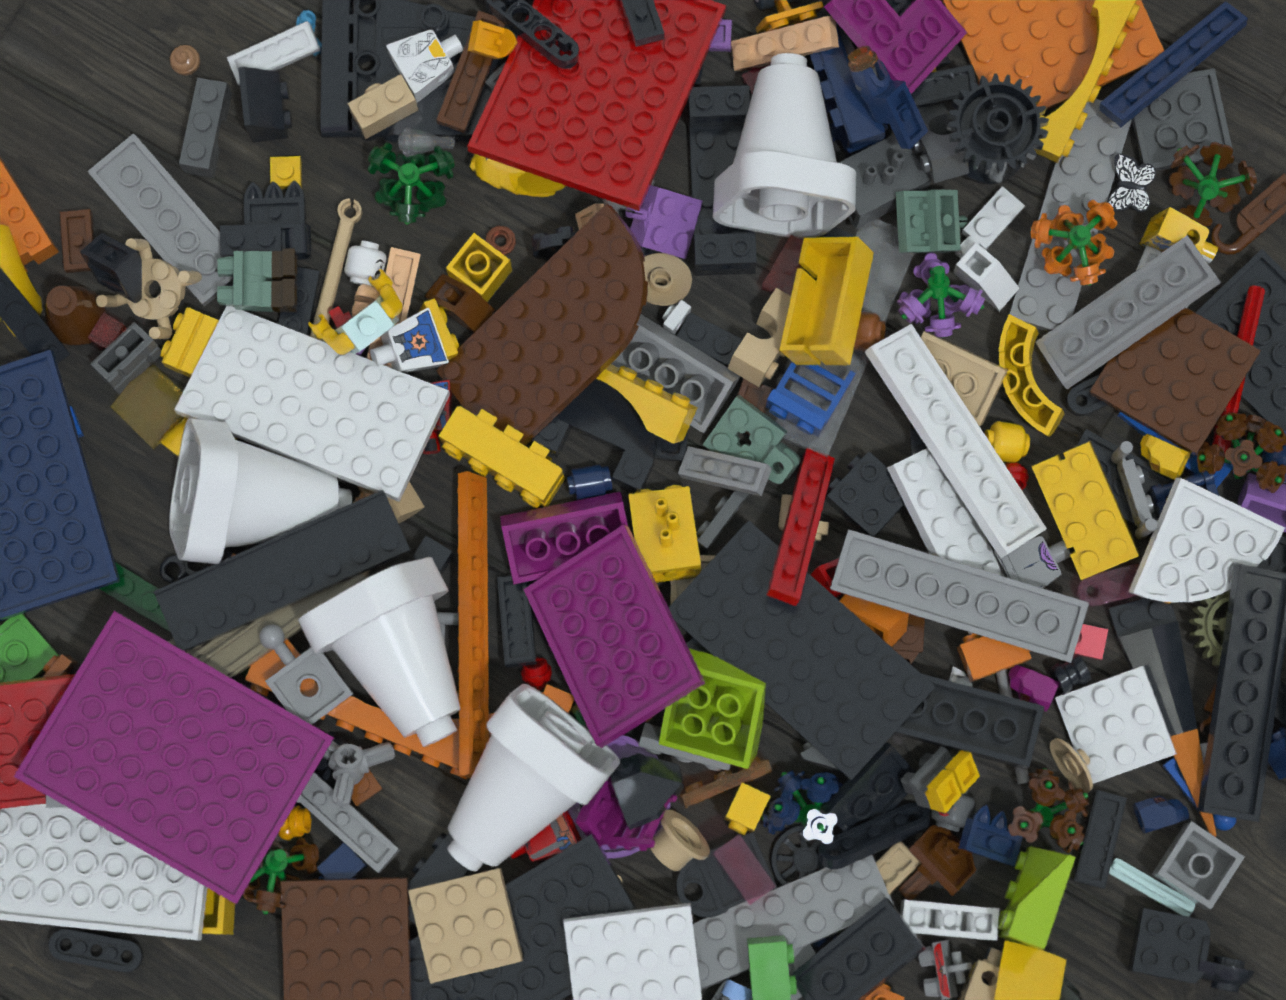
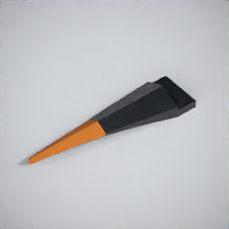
(1152, 639)

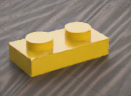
(440, 319)

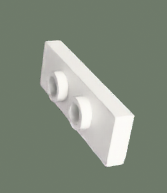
(277, 50)

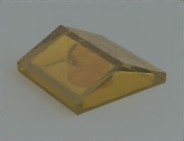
(149, 405)

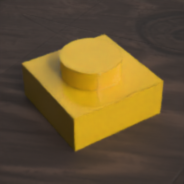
(286, 170)

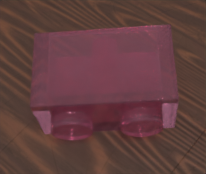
(744, 870)

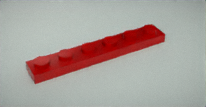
(800, 527)

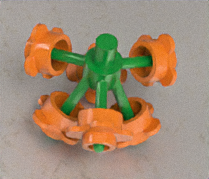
(1069, 226)

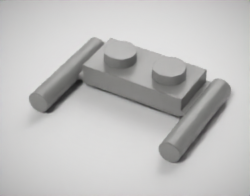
(1132, 480)

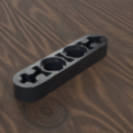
(536, 22)

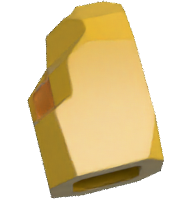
(1163, 456)

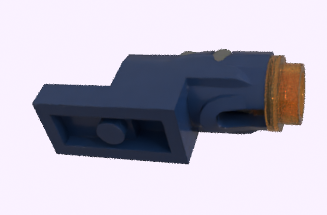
(886, 98)

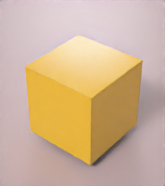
(480, 267)

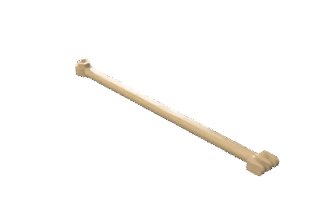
(336, 260)

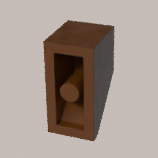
(460, 302)

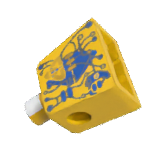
(1172, 226)

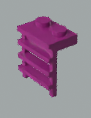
(607, 823)

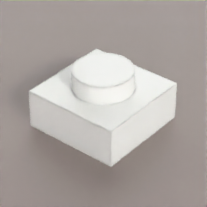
(676, 316)

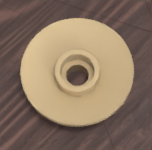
(672, 273)
(1072, 764)

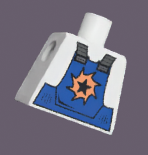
(411, 345)

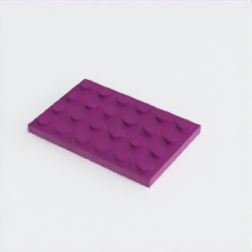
(613, 636)

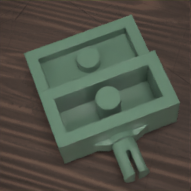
(929, 221)

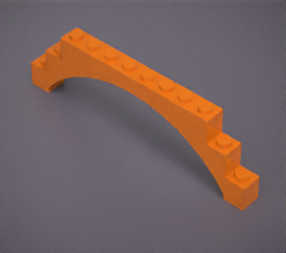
(374, 721)

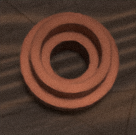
(505, 232)

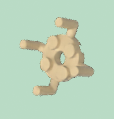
(172, 290)

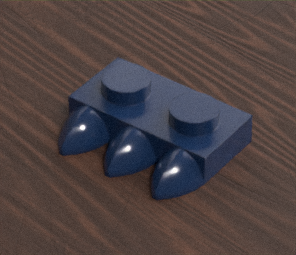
(990, 838)

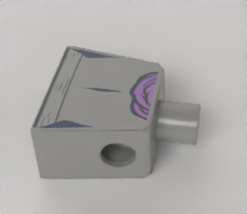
(1034, 562)

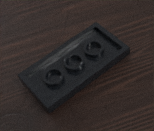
(860, 957)

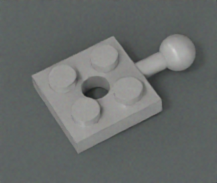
(287, 681)

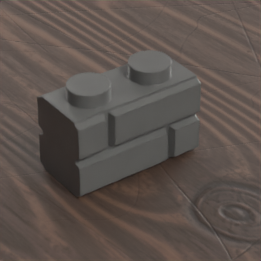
(126, 358)

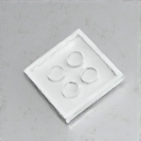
(1117, 724)

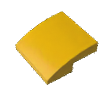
(1029, 974)

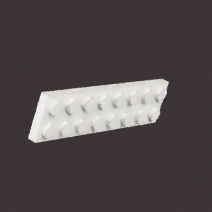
(955, 440)

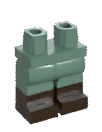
(260, 280)

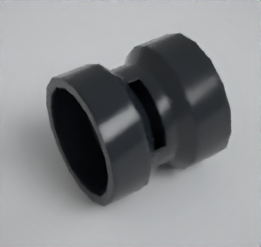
(1070, 674)

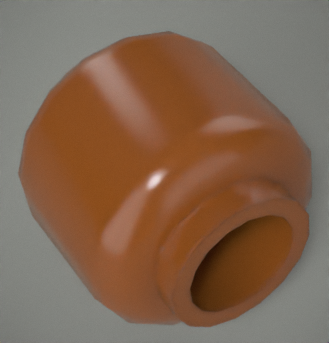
(870, 331)

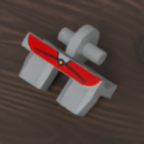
(945, 984)

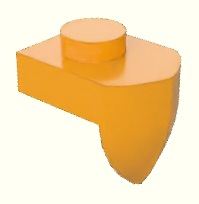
(491, 40)

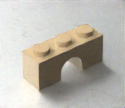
(755, 356)

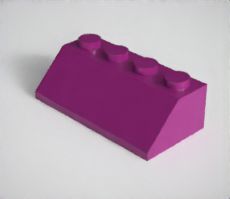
(551, 535)

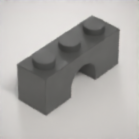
(200, 143)
(935, 149)

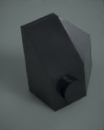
(644, 787)

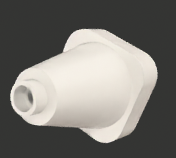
(785, 160)
(240, 493)
(393, 646)
(526, 778)

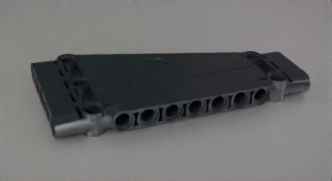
(371, 33)

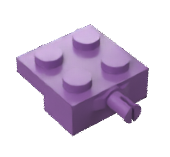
(665, 221)

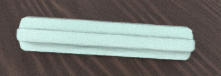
(1151, 887)

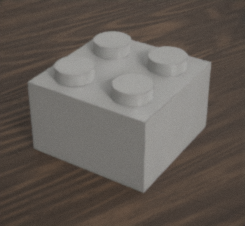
(1198, 865)

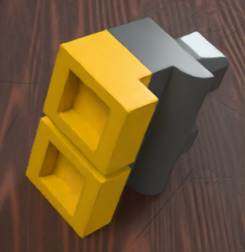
(941, 779)

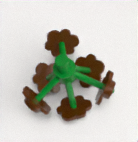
(1220, 193)

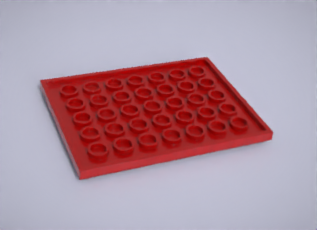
(609, 113)

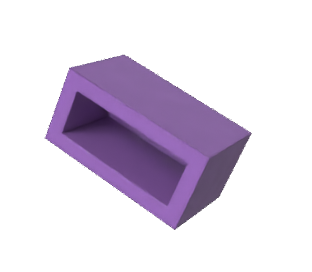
(1262, 502)

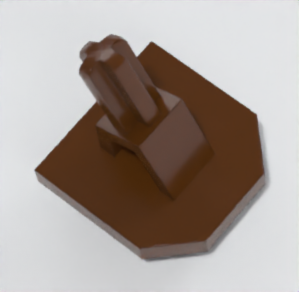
(939, 861)

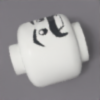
(364, 262)

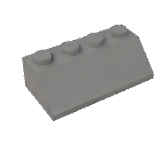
(680, 369)

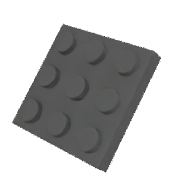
(1182, 116)

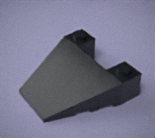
(609, 419)

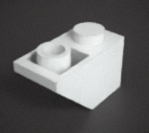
(986, 273)

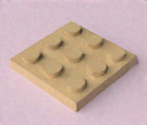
(465, 925)

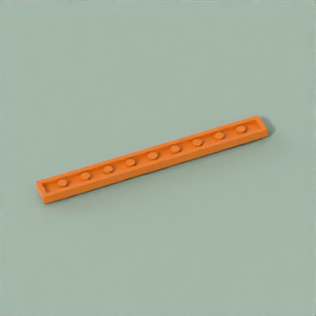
(472, 620)

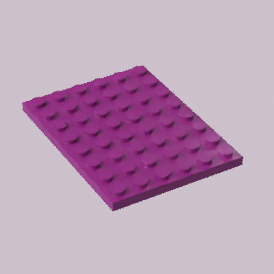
(174, 757)

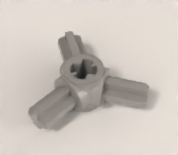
(351, 764)

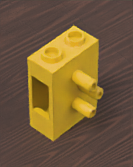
(666, 532)

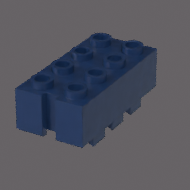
(848, 110)

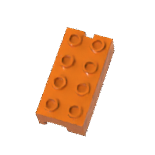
(26, 229)

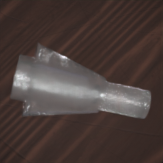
(417, 142)

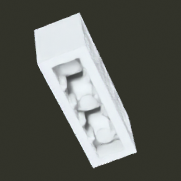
(951, 919)

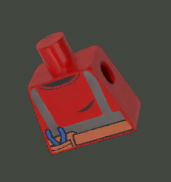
(551, 840)

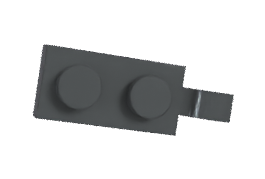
(726, 510)

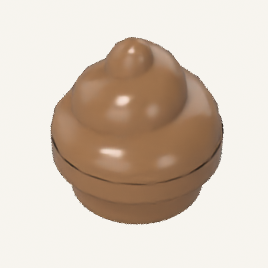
(184, 60)

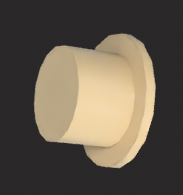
(678, 841)

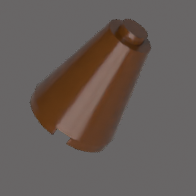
(72, 313)

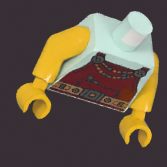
(366, 324)

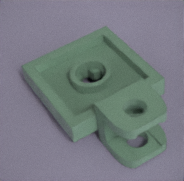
(765, 439)

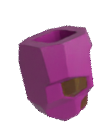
(1032, 686)

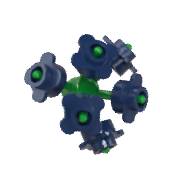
(787, 811)

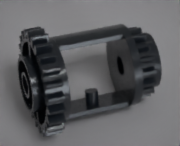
(996, 128)

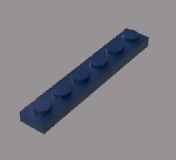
(1173, 64)

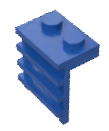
(799, 411)

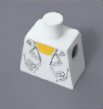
(424, 61)

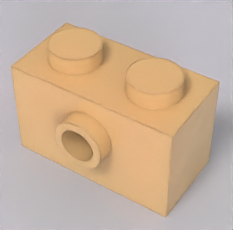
(383, 106)

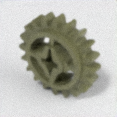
(1207, 624)

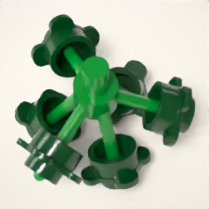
(409, 171)

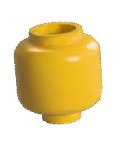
(1008, 440)

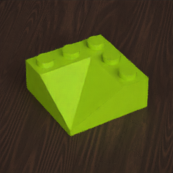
(718, 718)
(1034, 897)

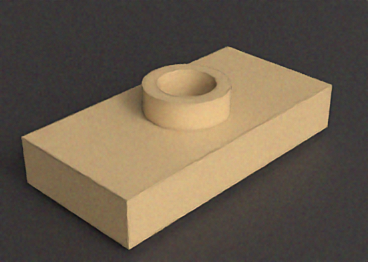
(896, 865)

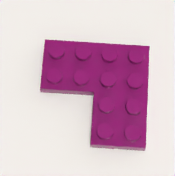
(906, 42)

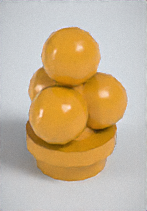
(296, 823)

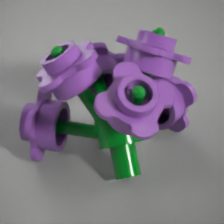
(949, 298)

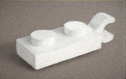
(991, 221)

